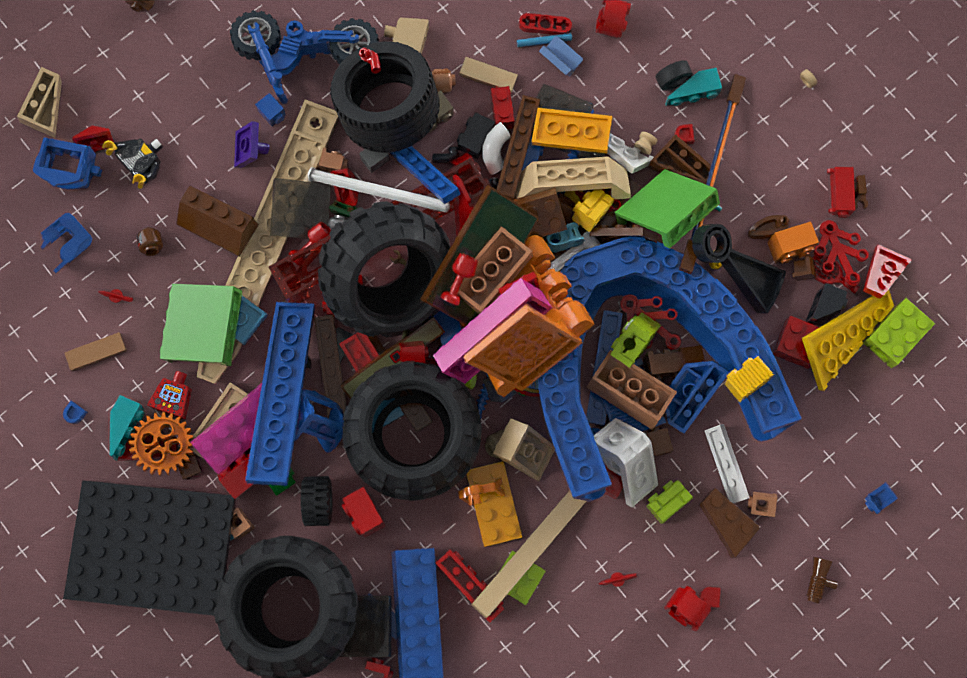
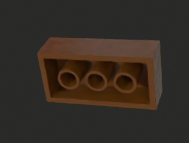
(547, 208)

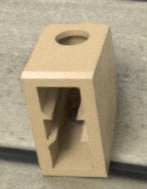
(409, 32)

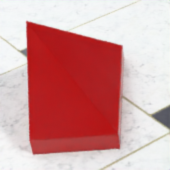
(93, 137)
(345, 195)

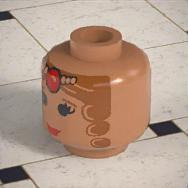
(443, 80)

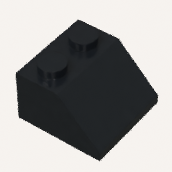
(826, 303)

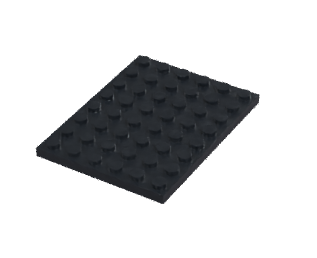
(149, 547)

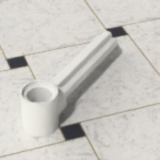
(589, 242)

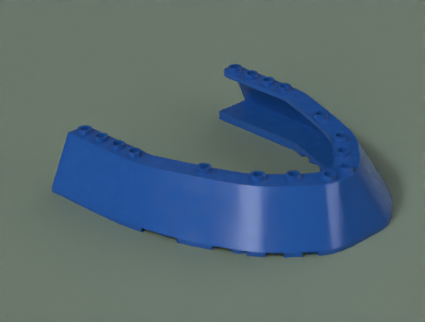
(703, 309)

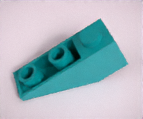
(701, 85)
(123, 419)

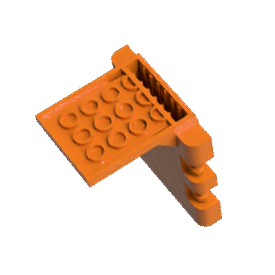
(529, 340)

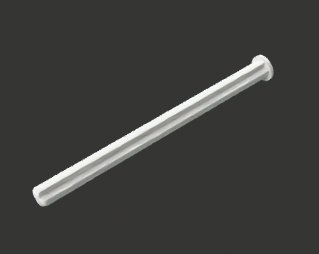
(377, 190)

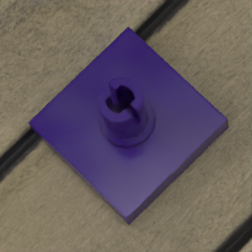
(247, 145)

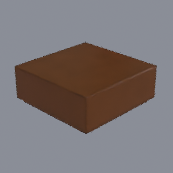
(190, 468)

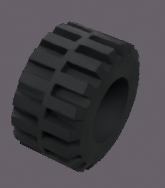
(316, 501)

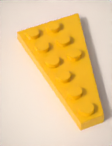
(843, 336)

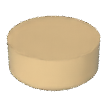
(808, 78)

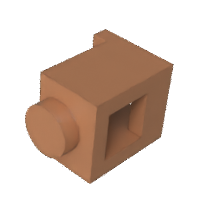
(332, 161)
(767, 509)
(245, 527)

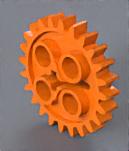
(153, 428)

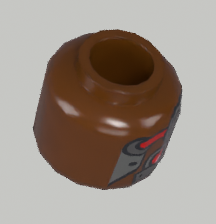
(149, 241)

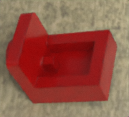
(378, 666)

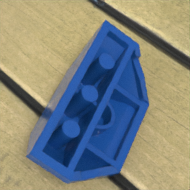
(694, 388)

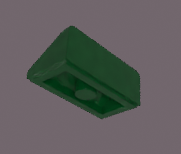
(341, 209)

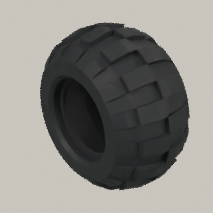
(352, 244)
(431, 388)
(241, 608)

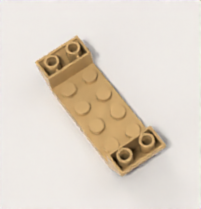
(575, 176)

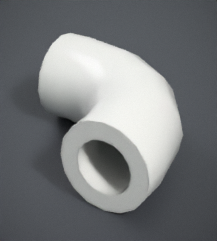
(492, 148)

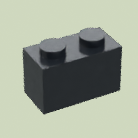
(475, 134)

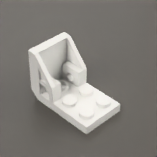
(629, 455)

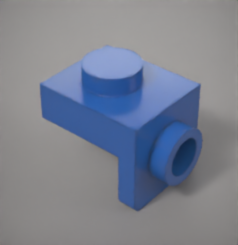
(880, 498)

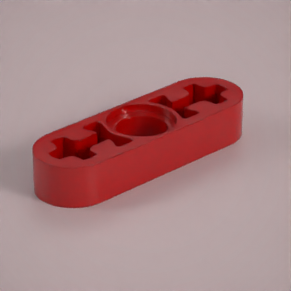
(532, 29)

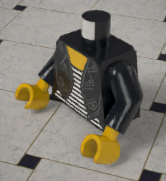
(137, 158)

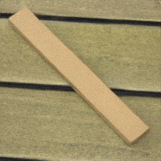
(527, 555)

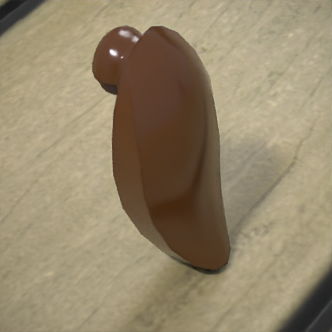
(768, 226)

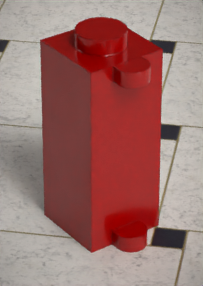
(842, 191)

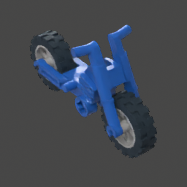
(294, 44)

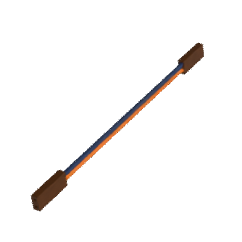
(733, 99)

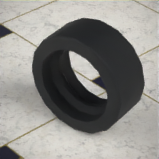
(674, 75)

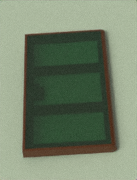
(482, 224)

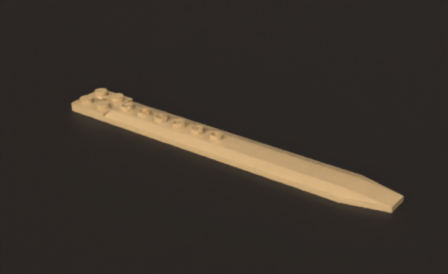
(251, 268)

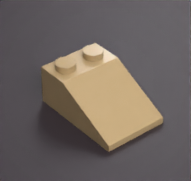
(524, 449)

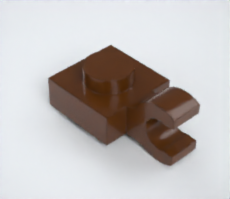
(860, 191)

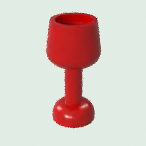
(314, 234)
(464, 267)

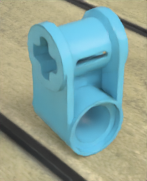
(568, 238)

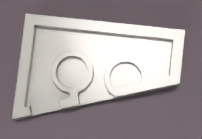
(627, 156)

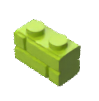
(669, 501)

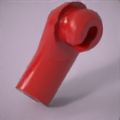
(372, 58)

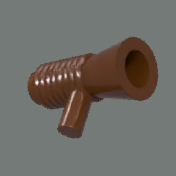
(818, 580)

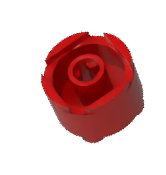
(612, 18)
(688, 608)

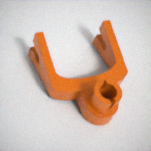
(471, 494)

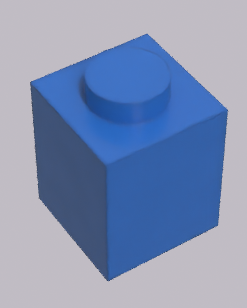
(271, 110)

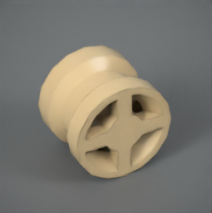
(645, 142)

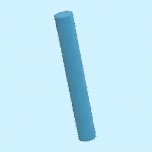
(542, 40)

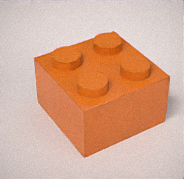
(793, 242)

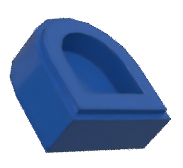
(74, 413)

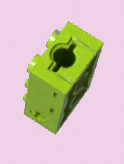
(899, 333)
(635, 339)

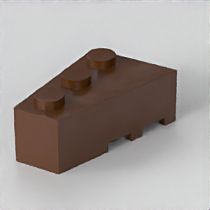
(682, 160)
(671, 362)
(729, 522)

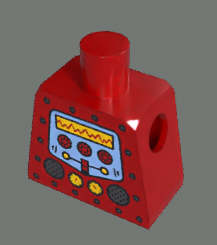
(172, 396)

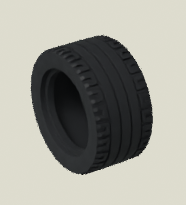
(392, 128)

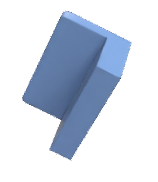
(561, 56)

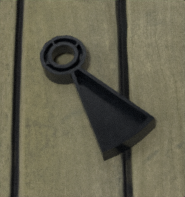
(754, 278)

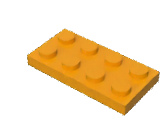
(572, 130)
(496, 513)

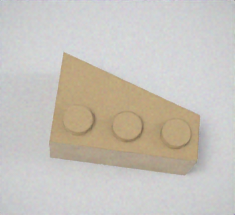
(42, 103)

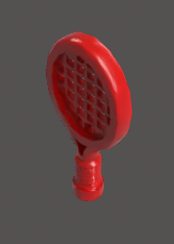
(837, 278)

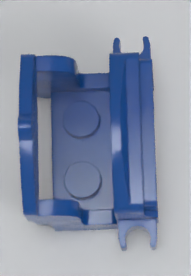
(64, 179)
(75, 246)
(326, 430)

